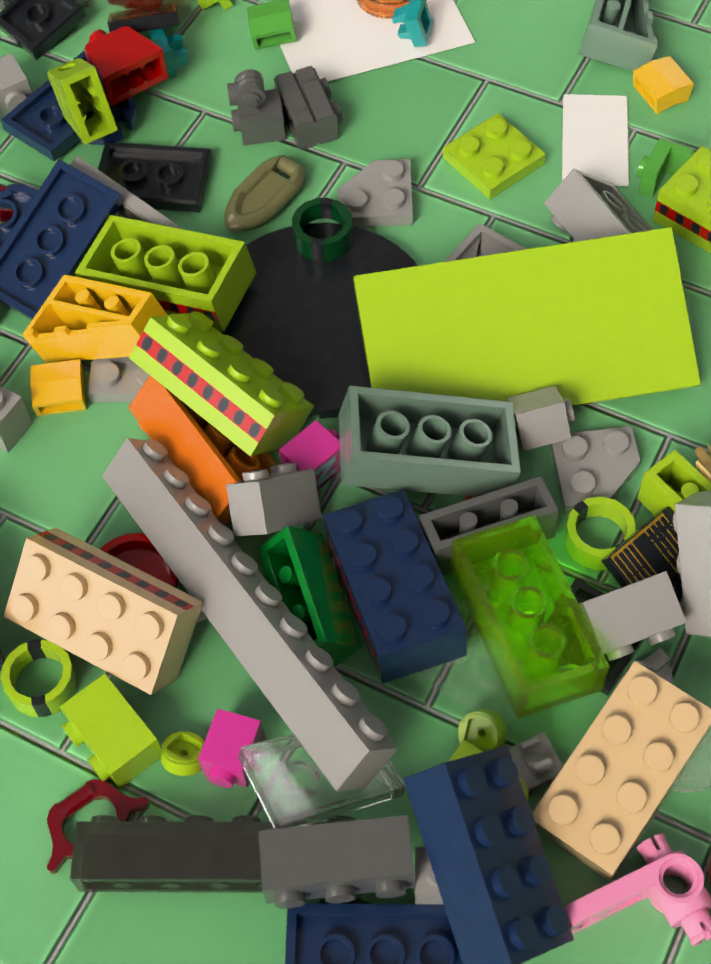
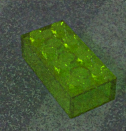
(527, 617)

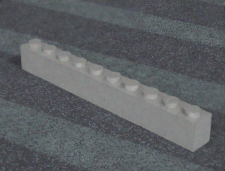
(251, 617)

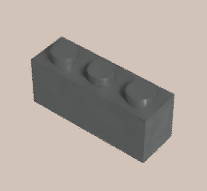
(488, 512)
(336, 861)

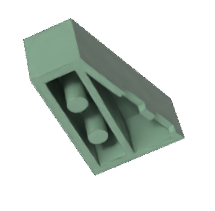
(620, 33)

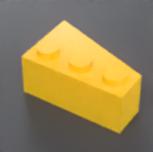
(90, 320)

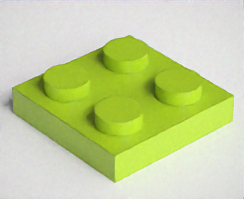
(494, 156)

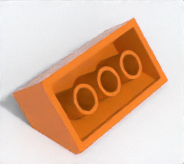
(195, 445)

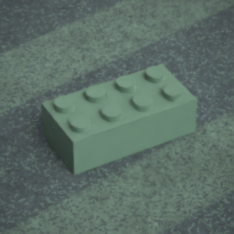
(427, 442)

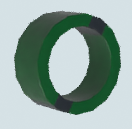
(326, 248)

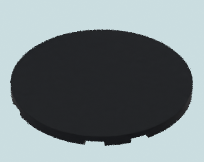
(306, 312)

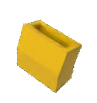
(662, 84)
(58, 387)

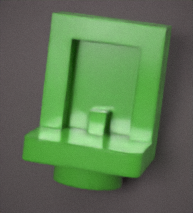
(665, 158)

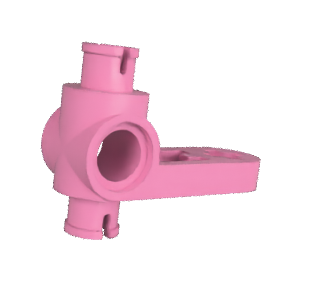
(683, 910)

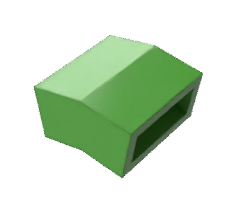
(271, 24)

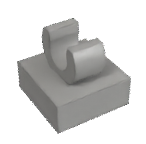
(536, 762)

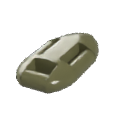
(263, 193)

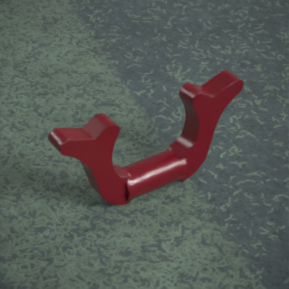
(61, 811)

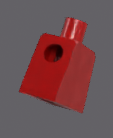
(125, 62)

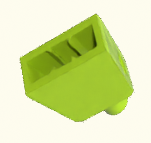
(78, 92)

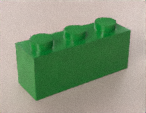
(306, 578)

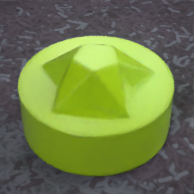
(483, 729)
(181, 753)

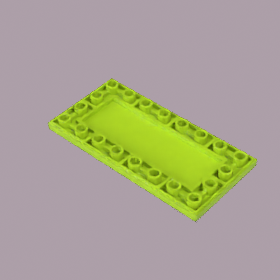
(576, 316)

